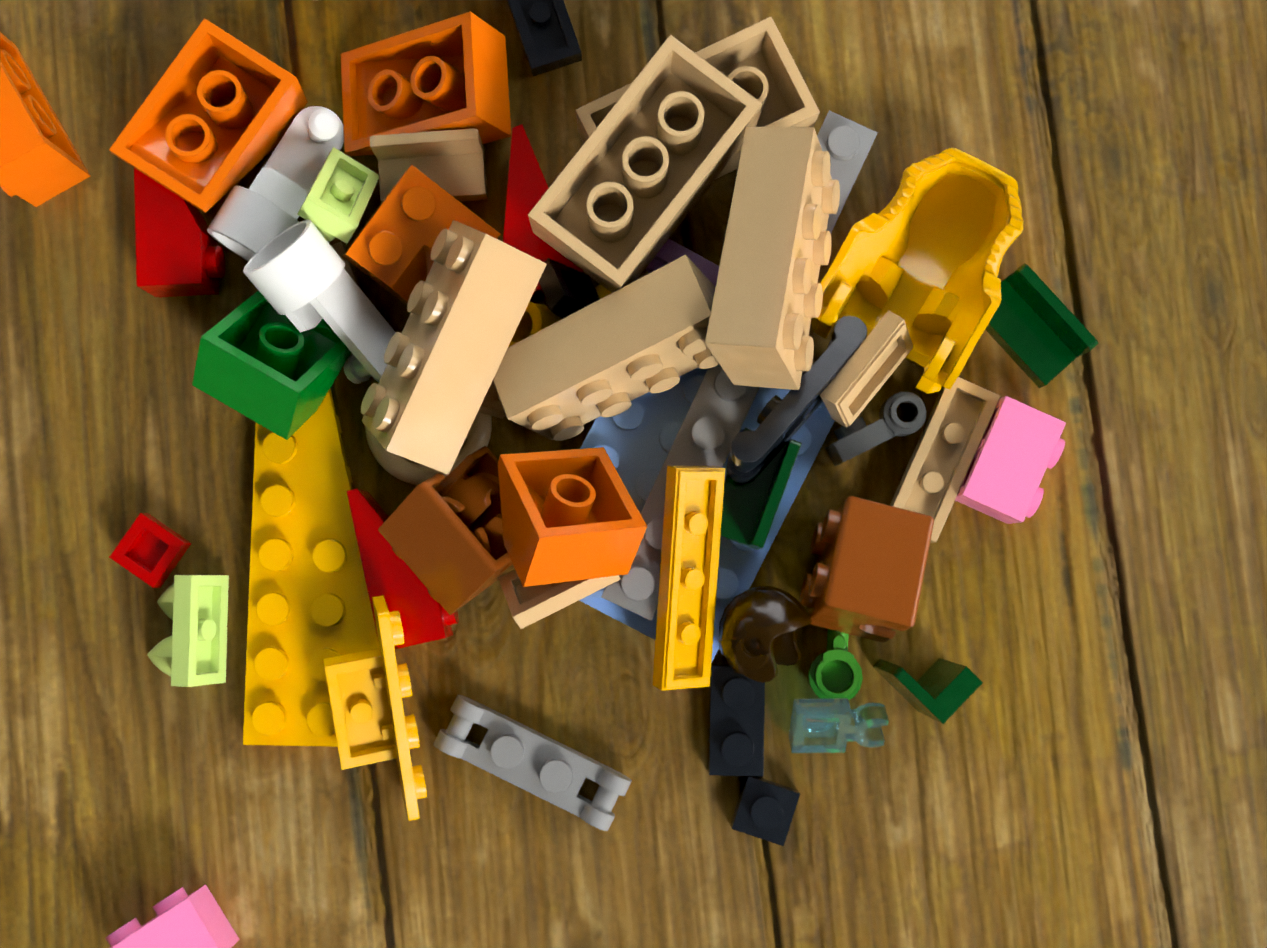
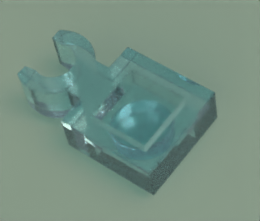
(831, 723)

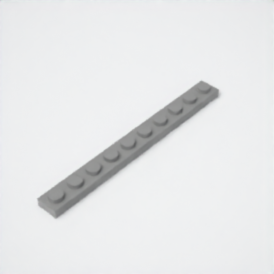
(718, 404)

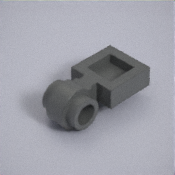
(860, 437)

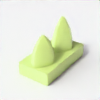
(339, 196)
(198, 640)

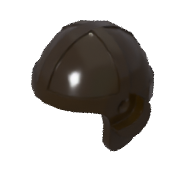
(760, 632)

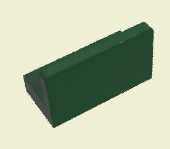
(1037, 327)
(752, 506)
(937, 691)

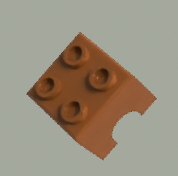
(453, 531)
(867, 569)

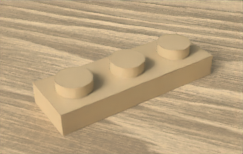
(945, 451)

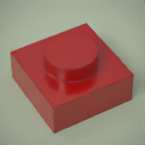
(150, 550)

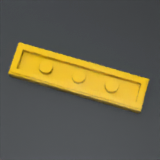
(688, 576)

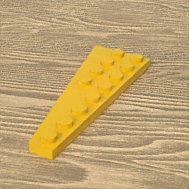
(303, 583)

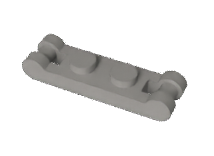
(532, 762)

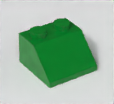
(267, 366)

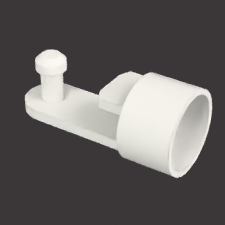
(276, 195)
(309, 283)

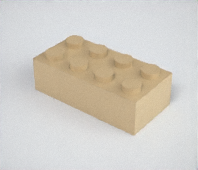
(755, 62)
(645, 166)
(773, 258)
(450, 346)
(609, 353)

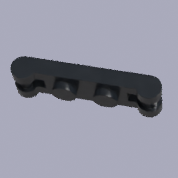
(783, 417)

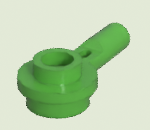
(835, 670)

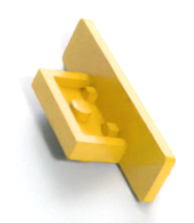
(369, 709)

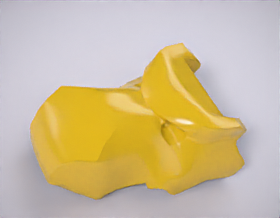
(929, 261)

